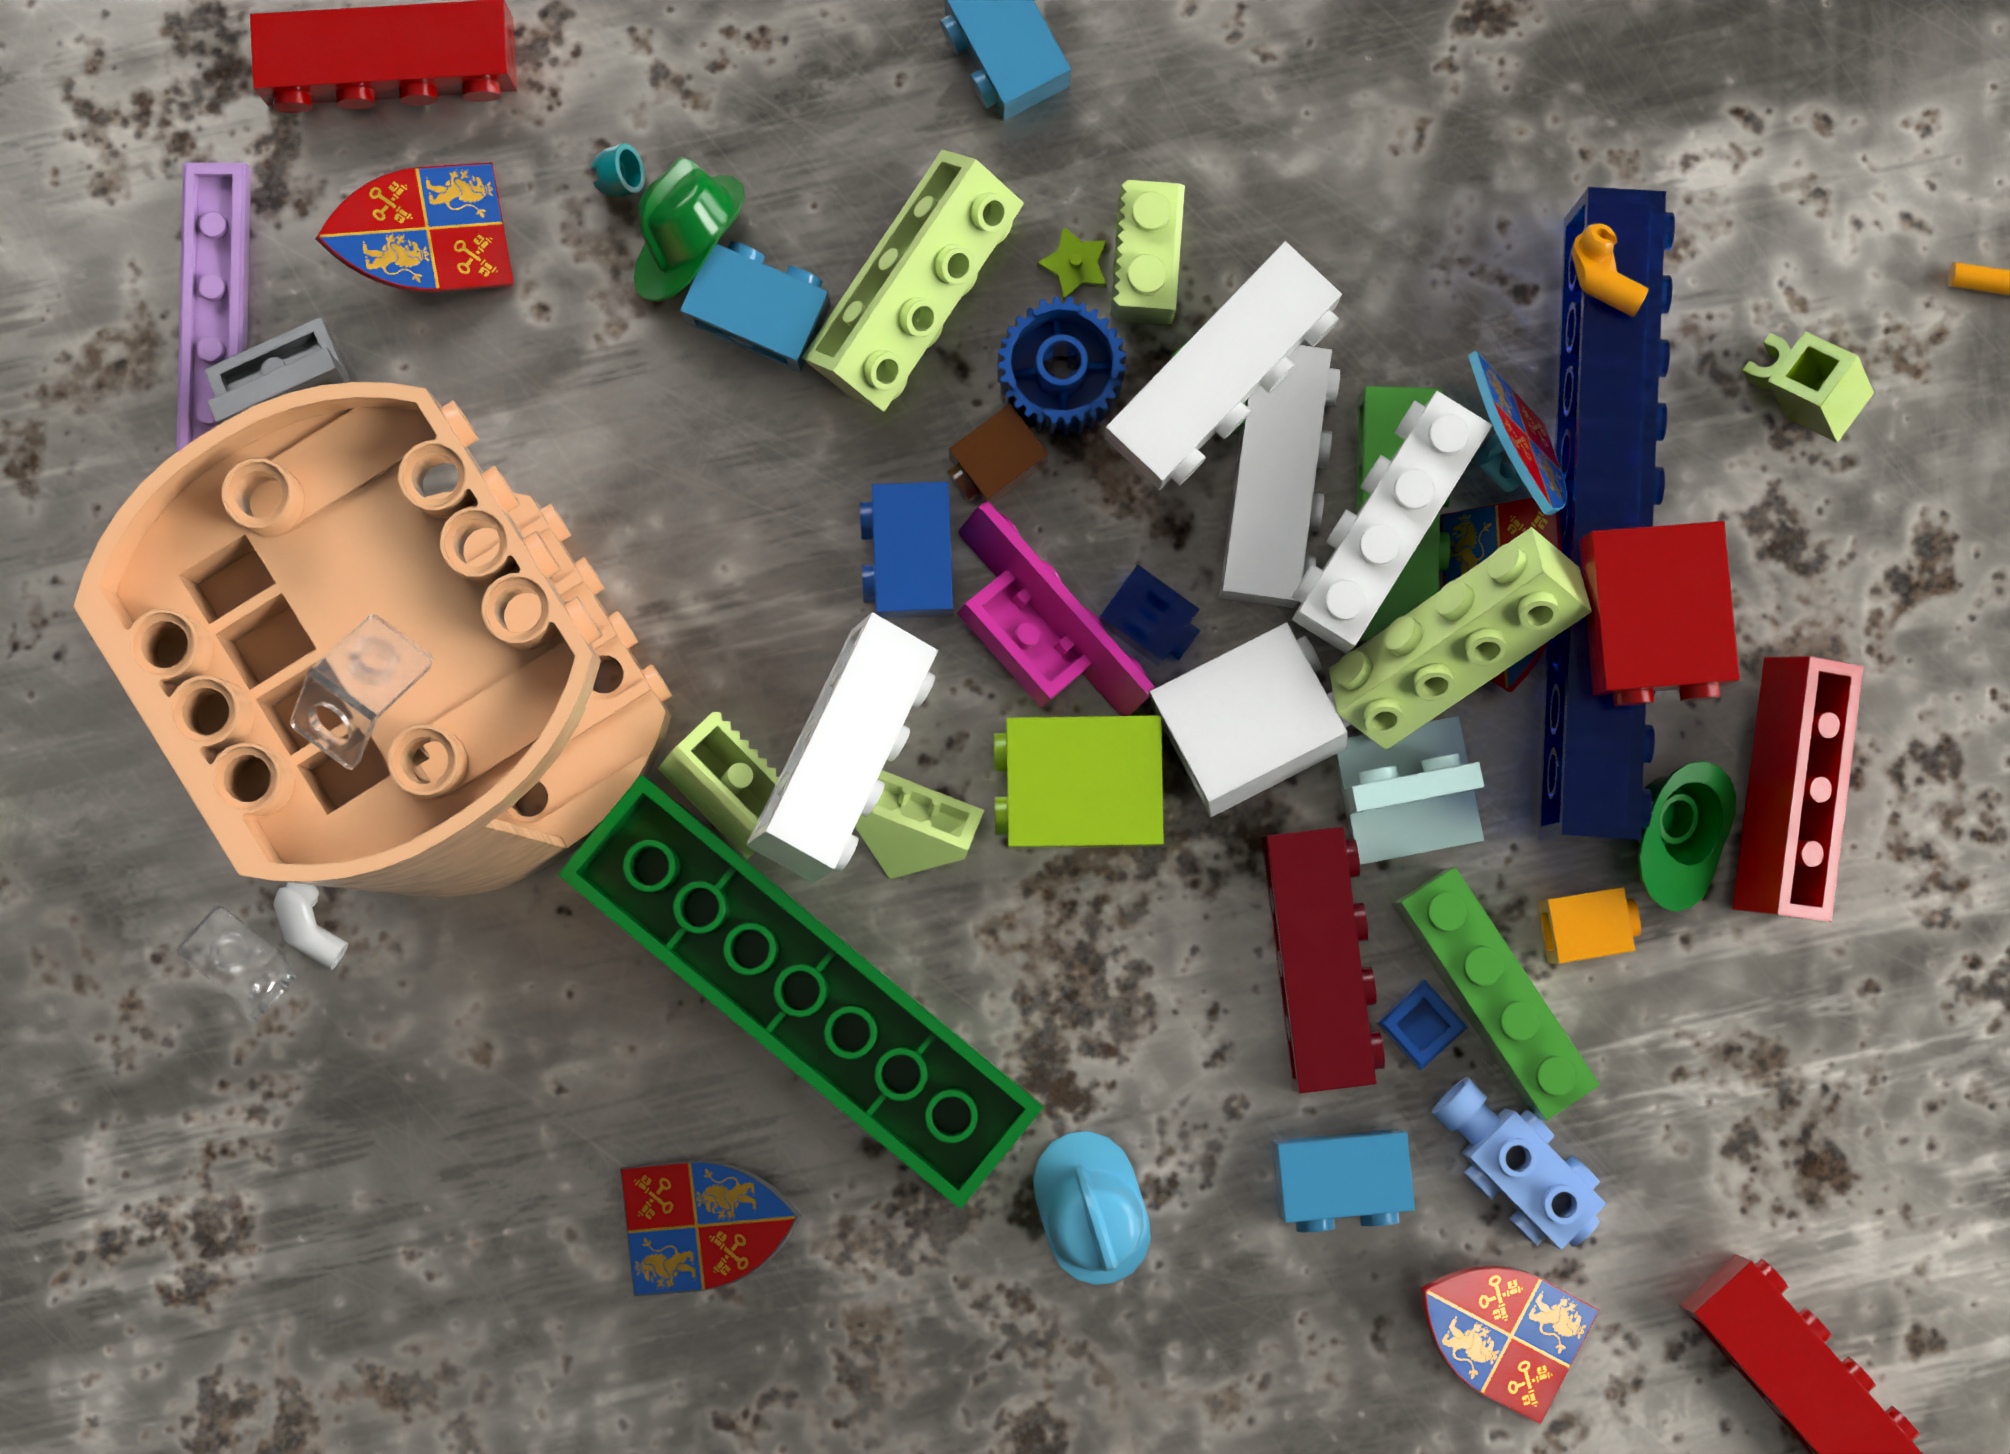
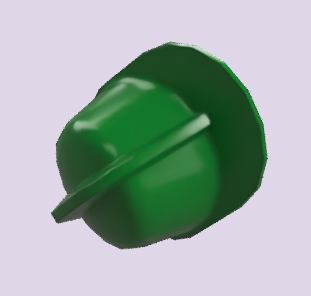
(681, 224)
(1686, 833)

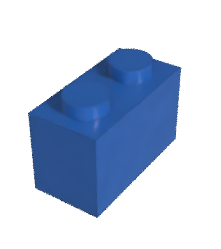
(910, 550)

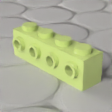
(913, 280)
(1459, 639)

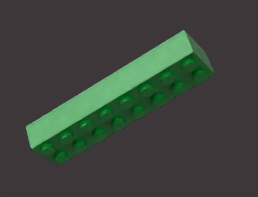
(801, 990)

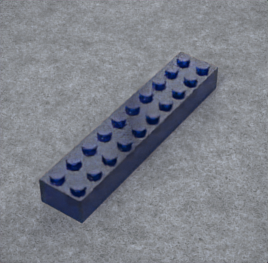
(1608, 460)

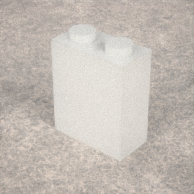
(1250, 718)

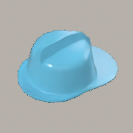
(1091, 1208)

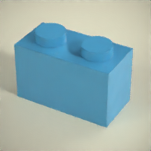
(1010, 51)
(757, 304)
(1343, 1178)

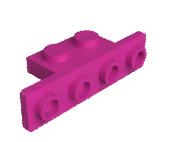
(1039, 624)

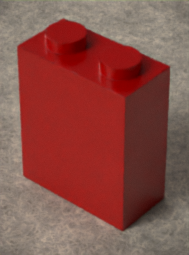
(1659, 611)

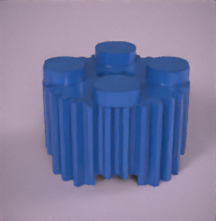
(1066, 332)

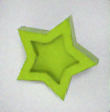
(1075, 263)

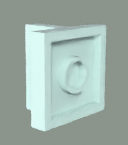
(1412, 794)

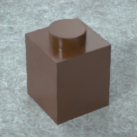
(996, 457)

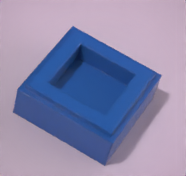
(1421, 1024)

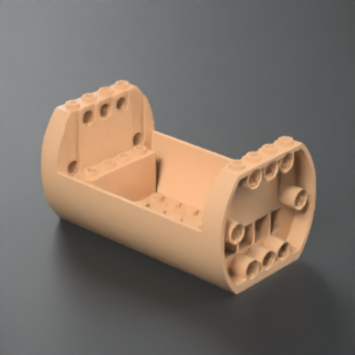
(273, 549)

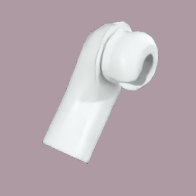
(299, 927)

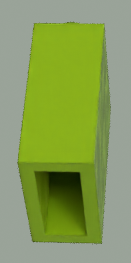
(1080, 782)

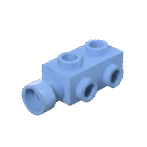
(1533, 1183)

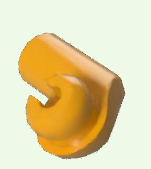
(1598, 271)

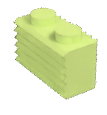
(1147, 252)
(722, 778)

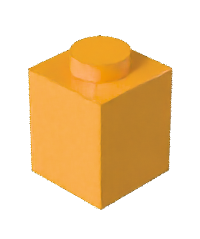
(1588, 925)

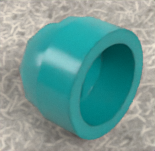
(618, 171)

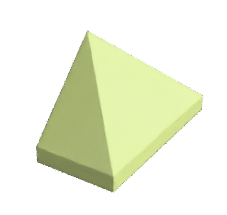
(917, 827)

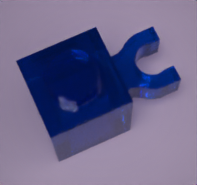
(1151, 617)

